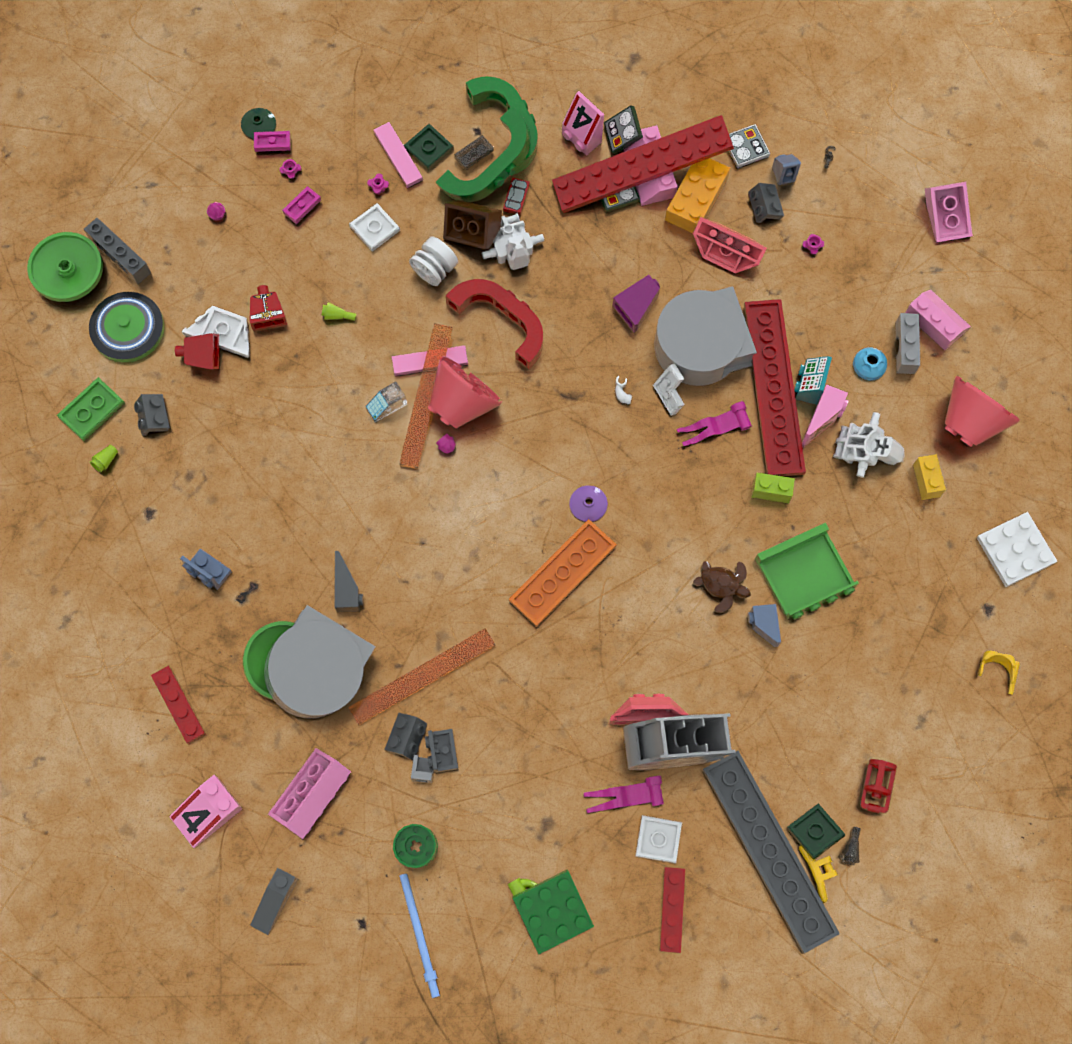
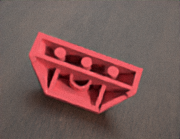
(727, 246)
(646, 708)

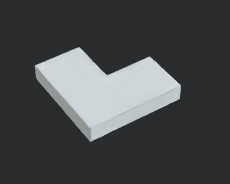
(666, 389)

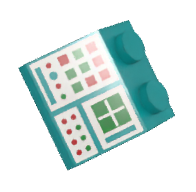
(812, 379)

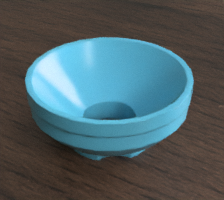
(865, 369)

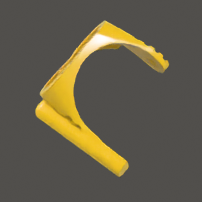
(1007, 661)

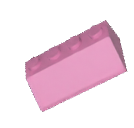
(659, 188)
(309, 793)

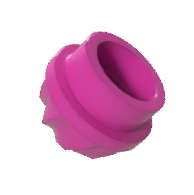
(216, 211)
(446, 444)

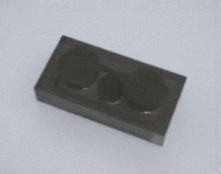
(474, 152)

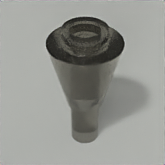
(850, 853)

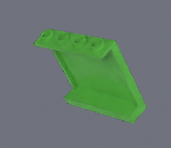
(805, 572)

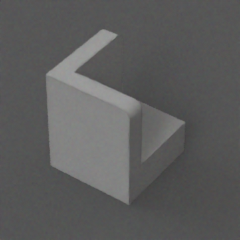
(421, 770)

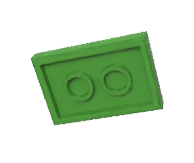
(90, 409)

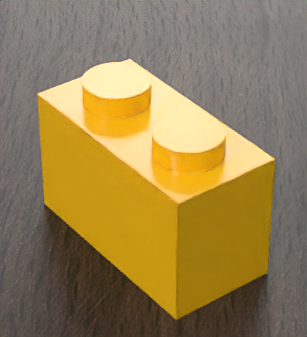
(929, 477)

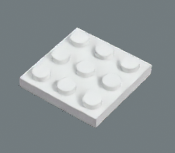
(1016, 549)

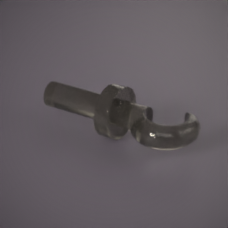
(828, 157)

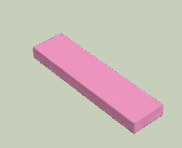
(398, 154)
(414, 362)

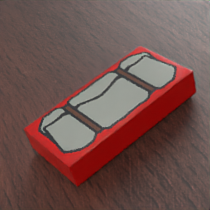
(516, 196)

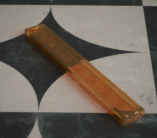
(421, 414)
(421, 676)

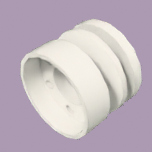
(433, 261)

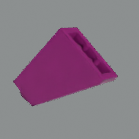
(637, 301)

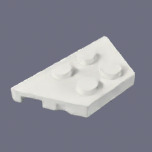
(229, 326)

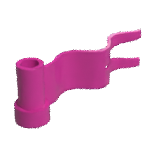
(720, 424)
(630, 795)

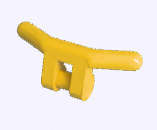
(818, 876)

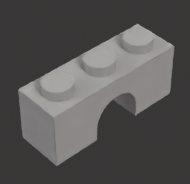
(909, 343)

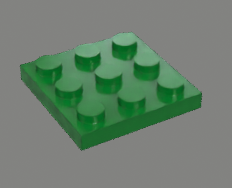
(553, 911)

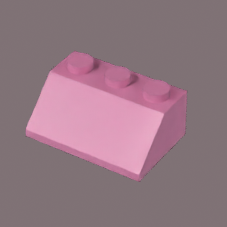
(938, 319)

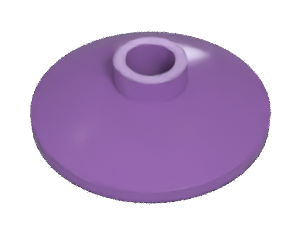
(585, 511)

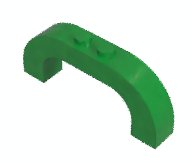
(496, 89)
(497, 171)

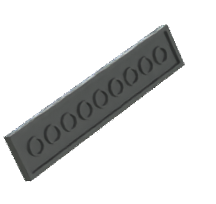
(771, 852)

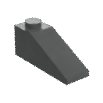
(346, 591)
(273, 900)

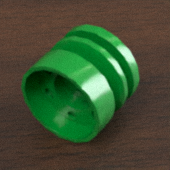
(404, 841)

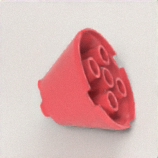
(460, 395)
(975, 414)

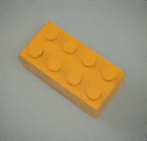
(697, 194)

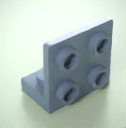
(206, 569)

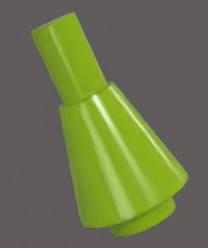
(333, 312)

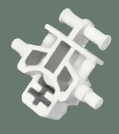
(513, 243)
(867, 445)

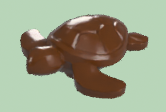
(723, 584)

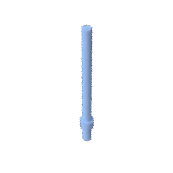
(429, 975)

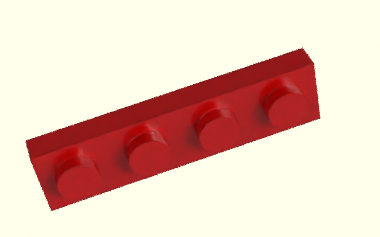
(178, 704)
(672, 910)

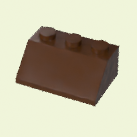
(471, 223)

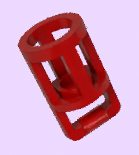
(877, 790)

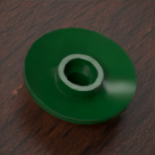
(266, 124)

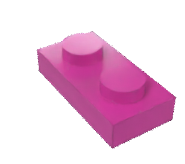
(272, 141)
(301, 205)

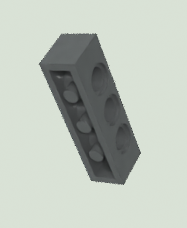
(117, 251)

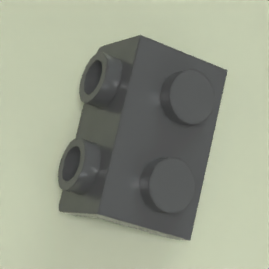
(765, 202)
(151, 413)
(406, 735)
(442, 749)

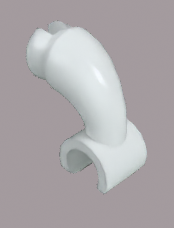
(621, 395)

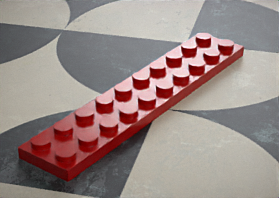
(642, 164)
(775, 389)

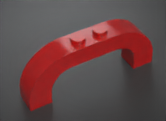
(505, 300)

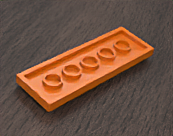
(562, 572)

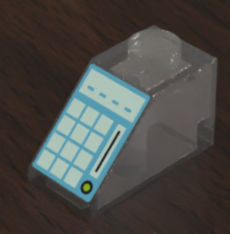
(386, 402)

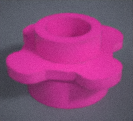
(289, 163)
(378, 188)
(813, 239)

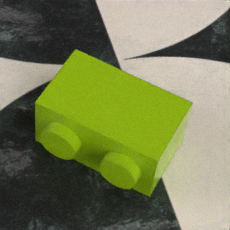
(773, 487)

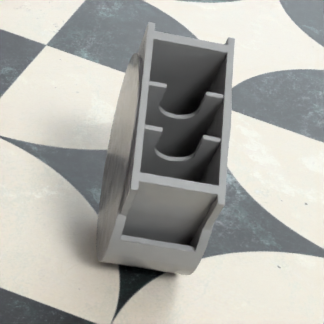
(704, 336)
(315, 666)
(677, 741)

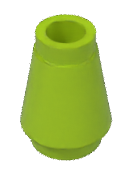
(103, 458)

